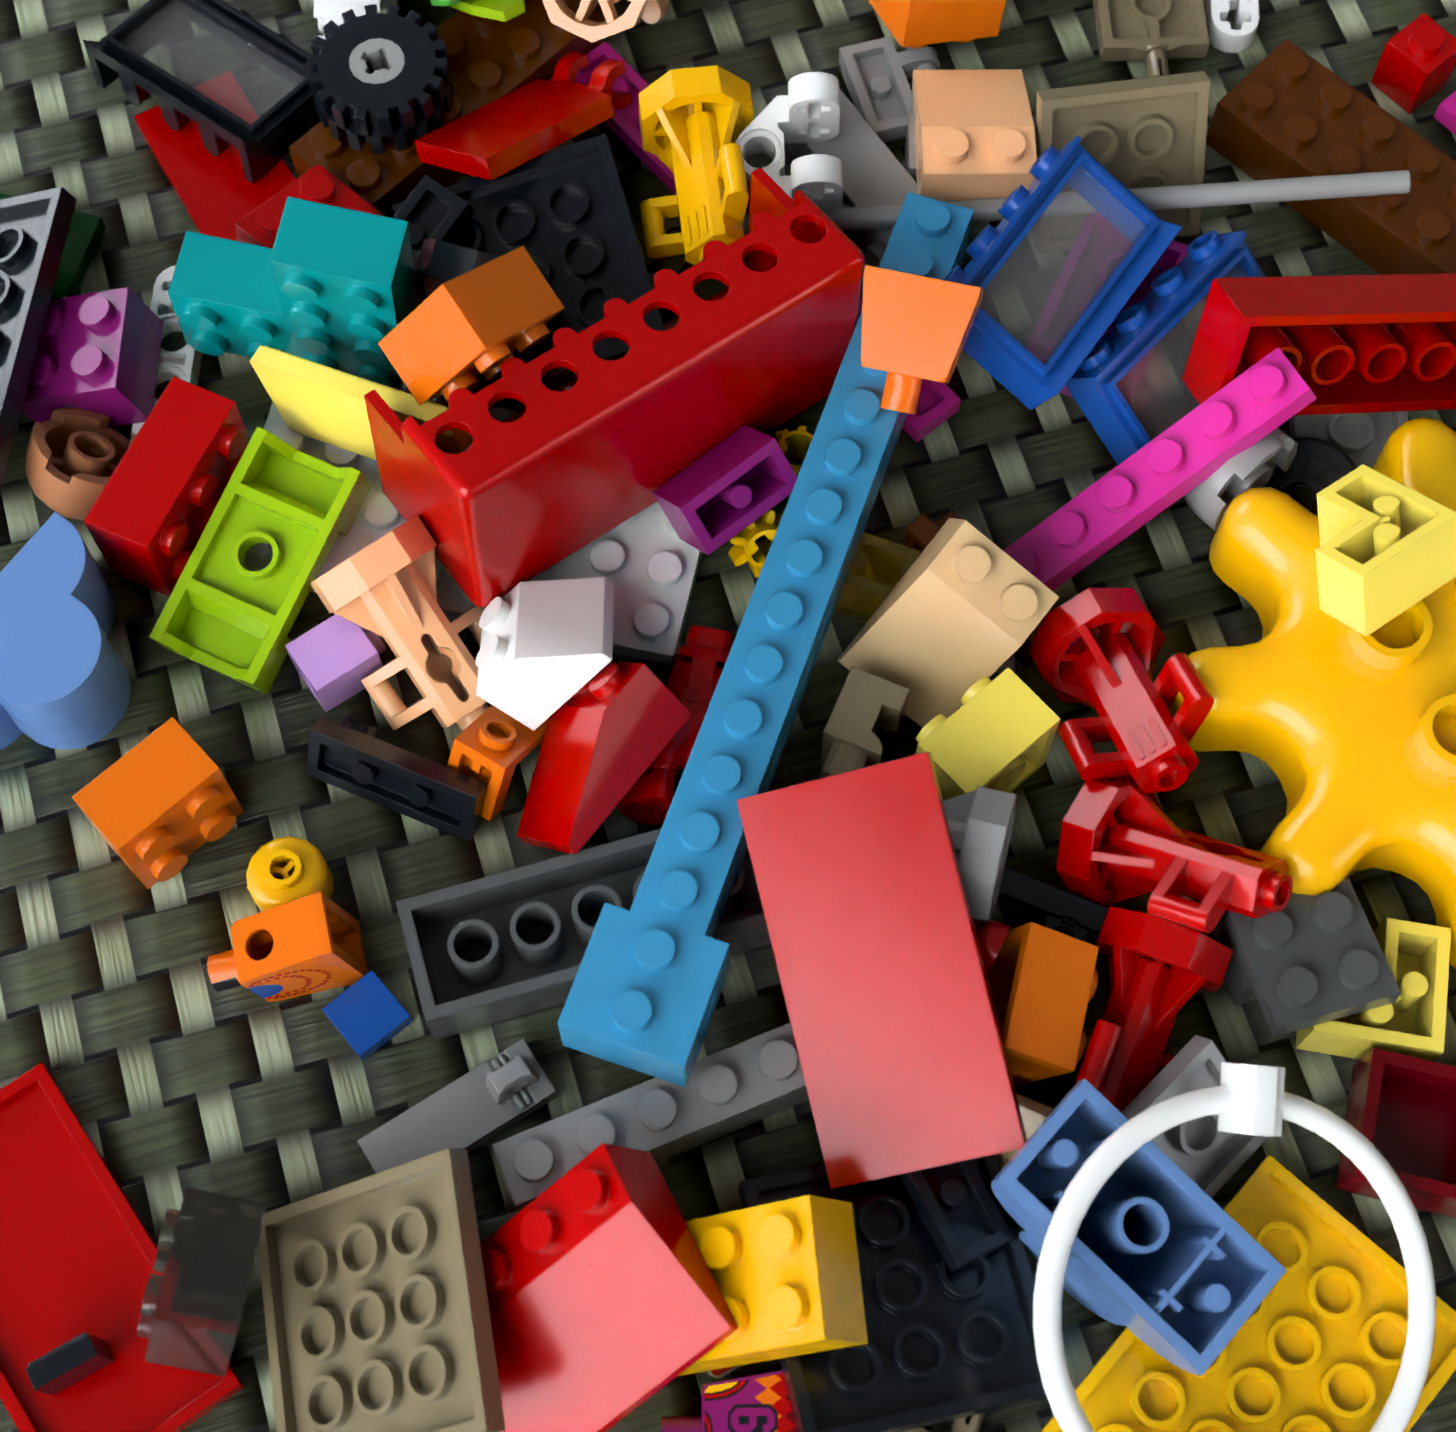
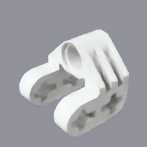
(802, 116)

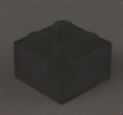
(207, 1270)

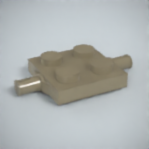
(1151, 31)

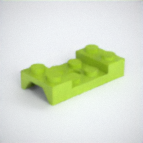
(242, 617)

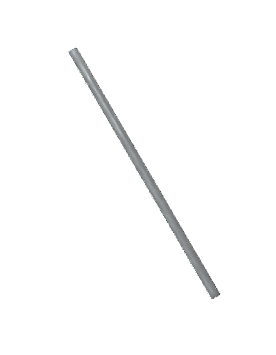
(1169, 197)

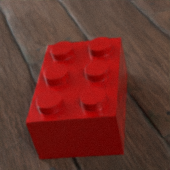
(168, 485)

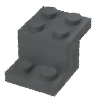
(1307, 960)

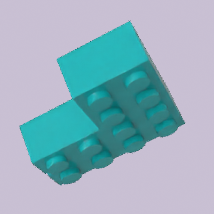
(319, 294)

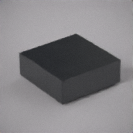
(68, 1364)

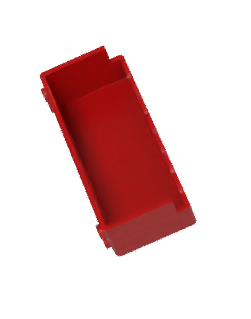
(629, 424)

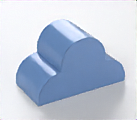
(55, 656)
(1151, 1242)

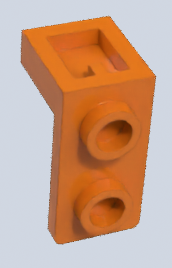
(490, 753)

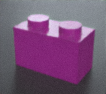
(726, 489)

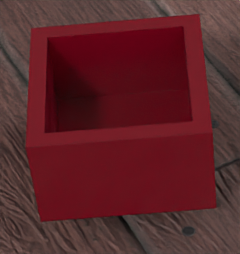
(1411, 1119)

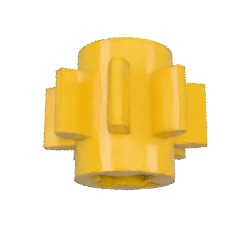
(746, 543)

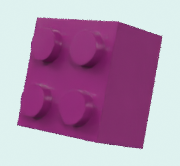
(96, 357)

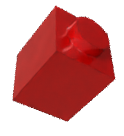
(1416, 63)

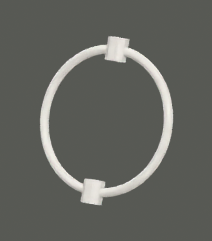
(1248, 1103)

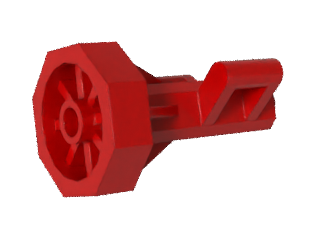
(1103, 655)
(1125, 846)
(1151, 975)

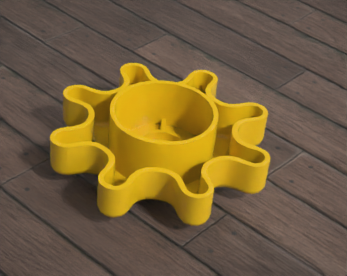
(1342, 717)

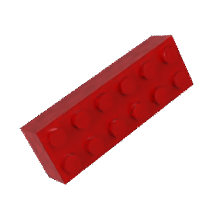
(1349, 337)

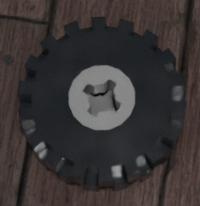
(407, 83)

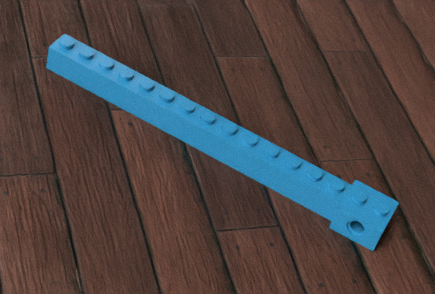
(656, 967)

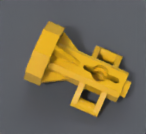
(692, 127)

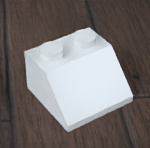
(544, 645)

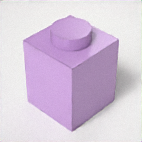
(335, 659)

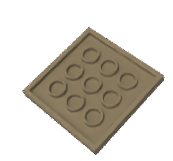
(381, 1305)

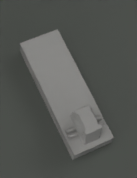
(464, 1110)

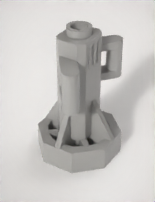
(981, 836)

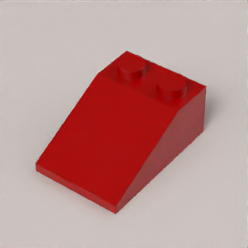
(596, 754)

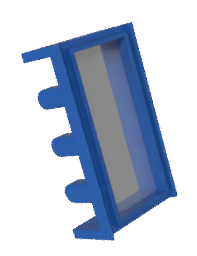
(1057, 271)
(1134, 374)

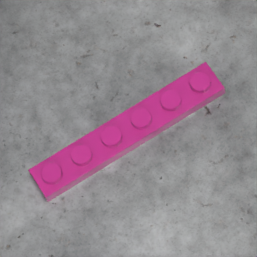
(1163, 470)

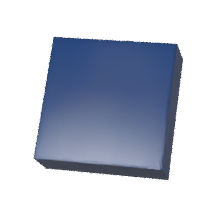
(367, 1015)

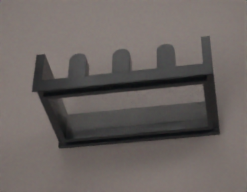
(216, 69)

